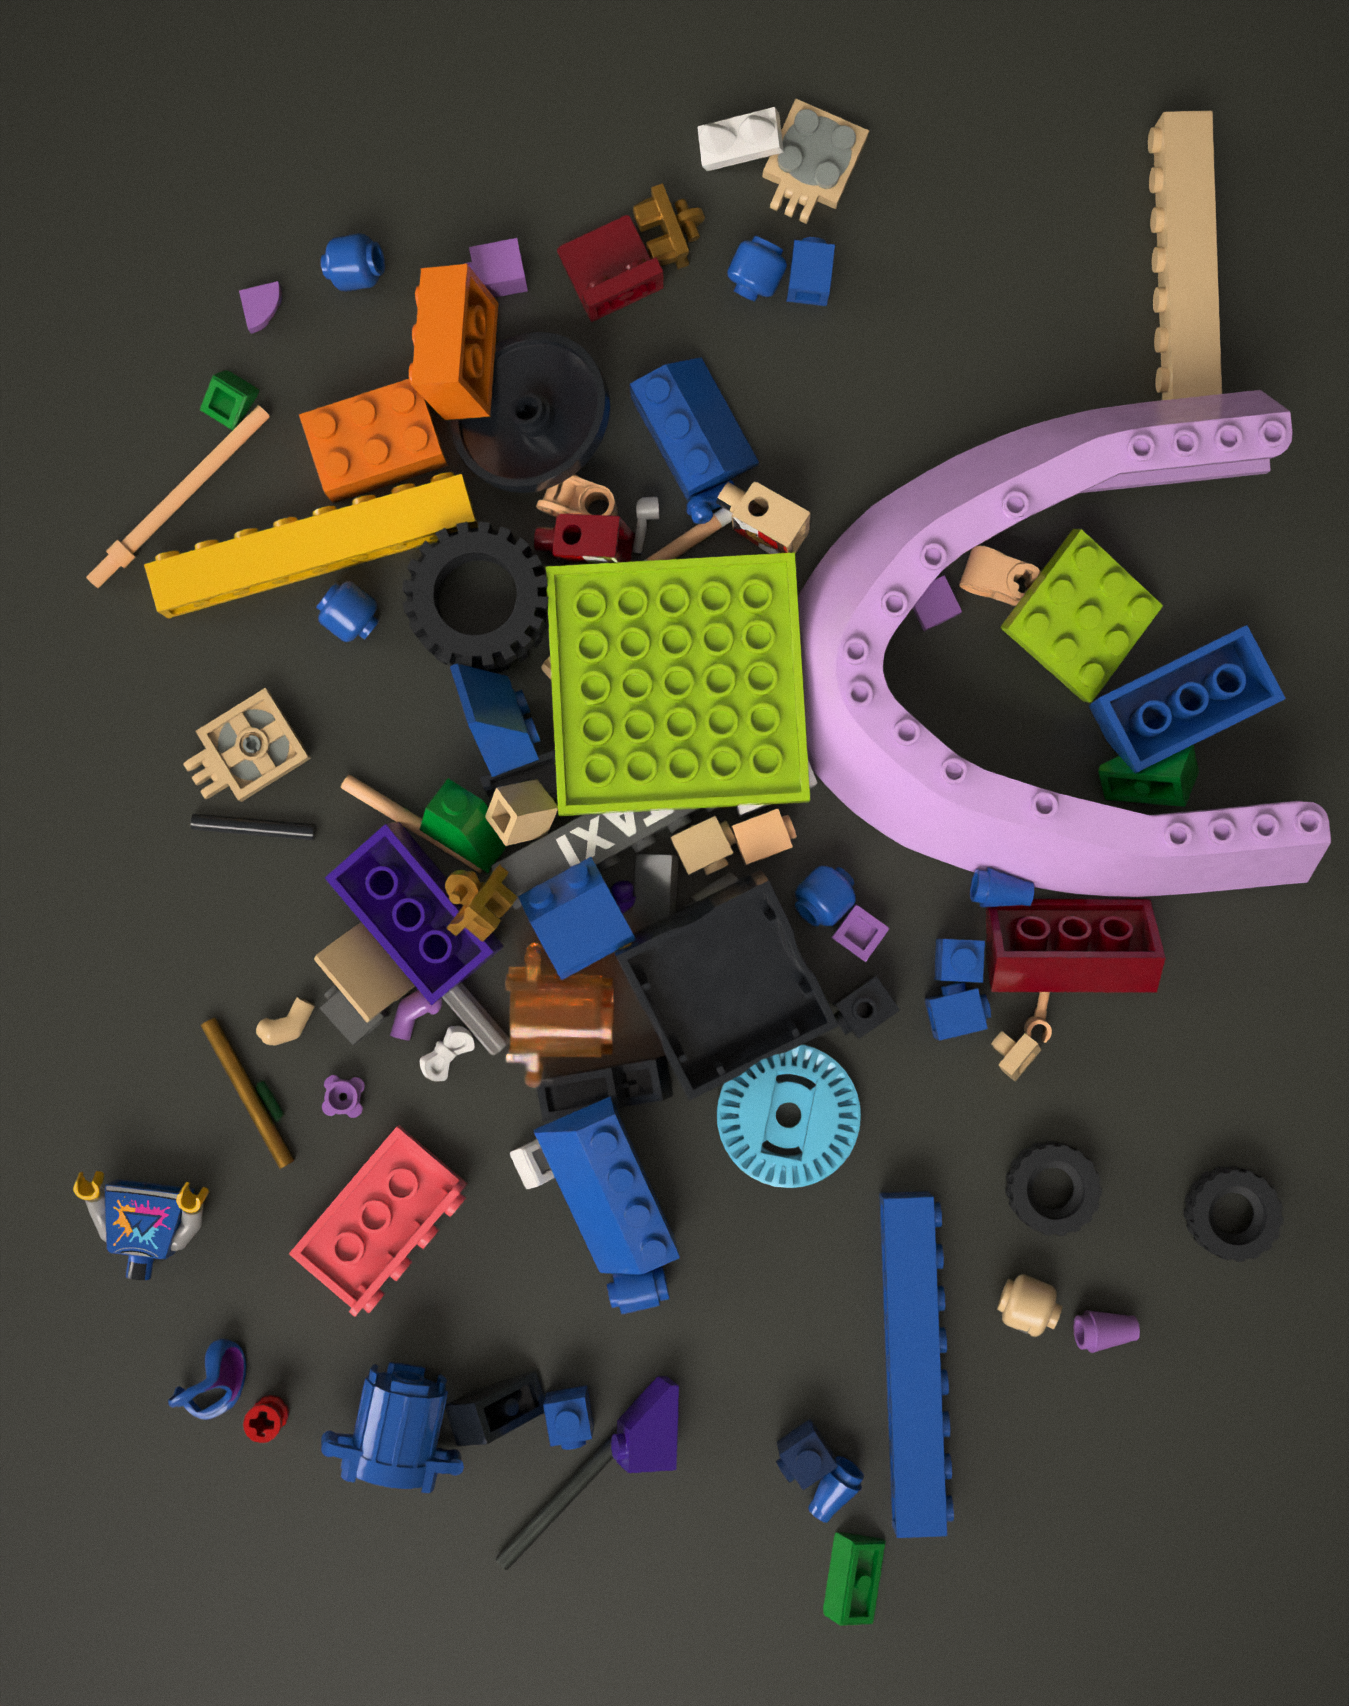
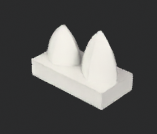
(740, 139)

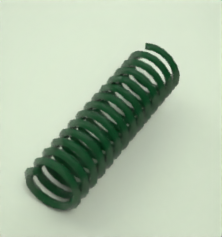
(273, 1105)

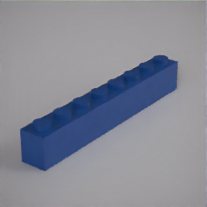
(914, 1364)

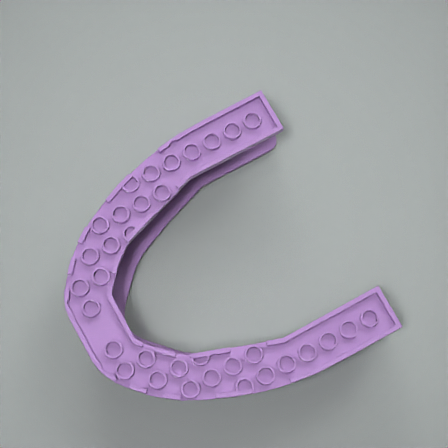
(975, 819)

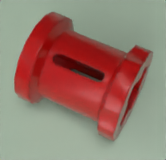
(255, 1425)

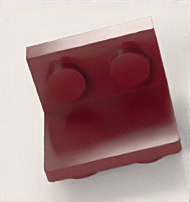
(610, 268)

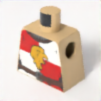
(781, 526)

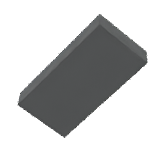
(654, 889)

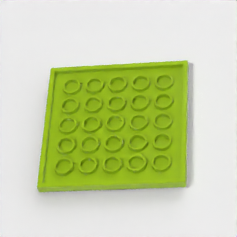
(677, 684)

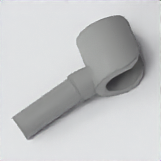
(646, 509)

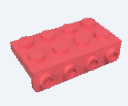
(380, 1220)

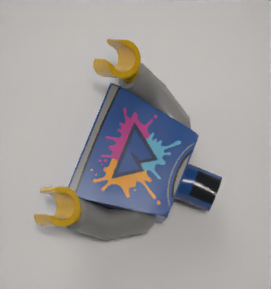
(142, 1218)

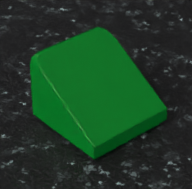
(228, 398)

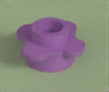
(333, 1103)

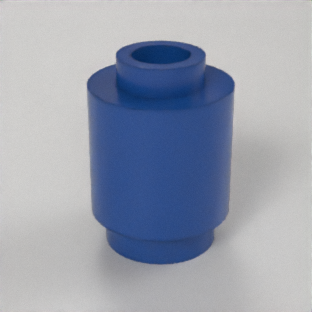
(638, 1292)

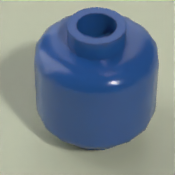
(353, 262)
(756, 268)
(347, 611)
(825, 896)

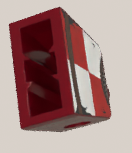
(586, 539)

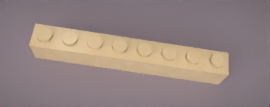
(1185, 255)

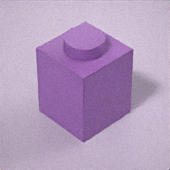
(499, 267)

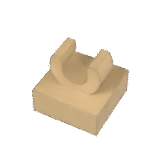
(1016, 1055)

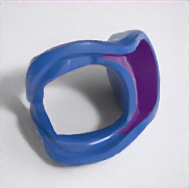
(224, 1369)

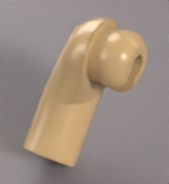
(287, 1028)

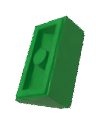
(853, 1579)

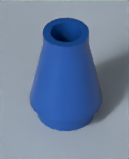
(997, 888)
(836, 1489)

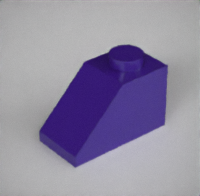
(649, 1430)

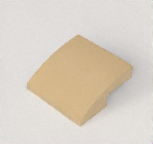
(363, 972)

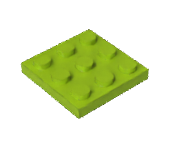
(1081, 615)

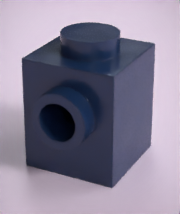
(805, 1455)

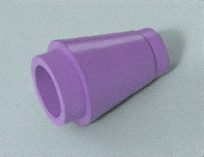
(1104, 1330)

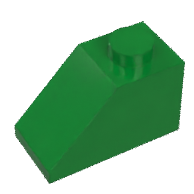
(1161, 783)
(460, 824)

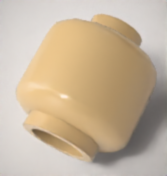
(1029, 1305)

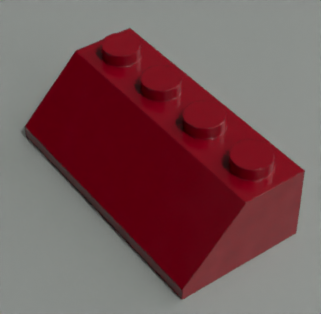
(1074, 946)

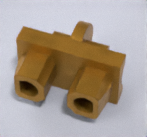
(658, 211)
(467, 890)

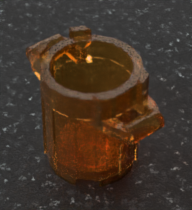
(556, 1015)

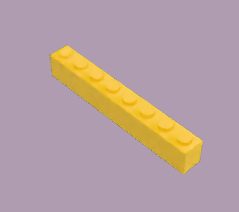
(308, 546)

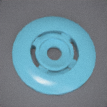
(823, 1134)

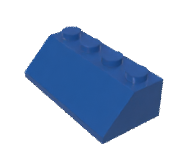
(1187, 700)
(608, 1190)

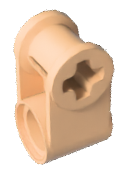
(574, 497)
(995, 575)

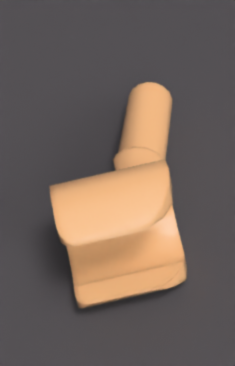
(1040, 1017)

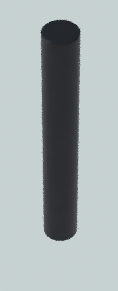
(253, 826)

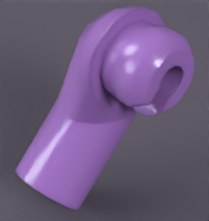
(407, 1012)

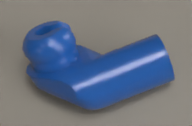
(702, 504)

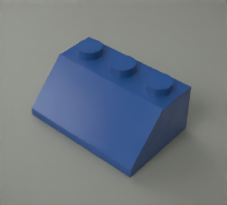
(692, 426)

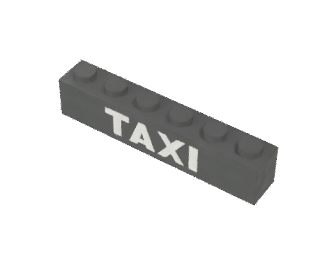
(585, 837)

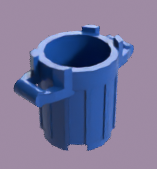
(396, 1432)

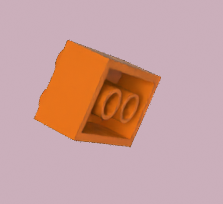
(454, 342)
(372, 440)

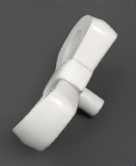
(436, 1064)

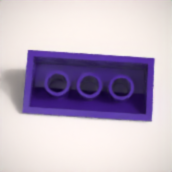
(408, 911)

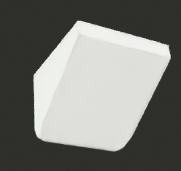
(532, 1165)

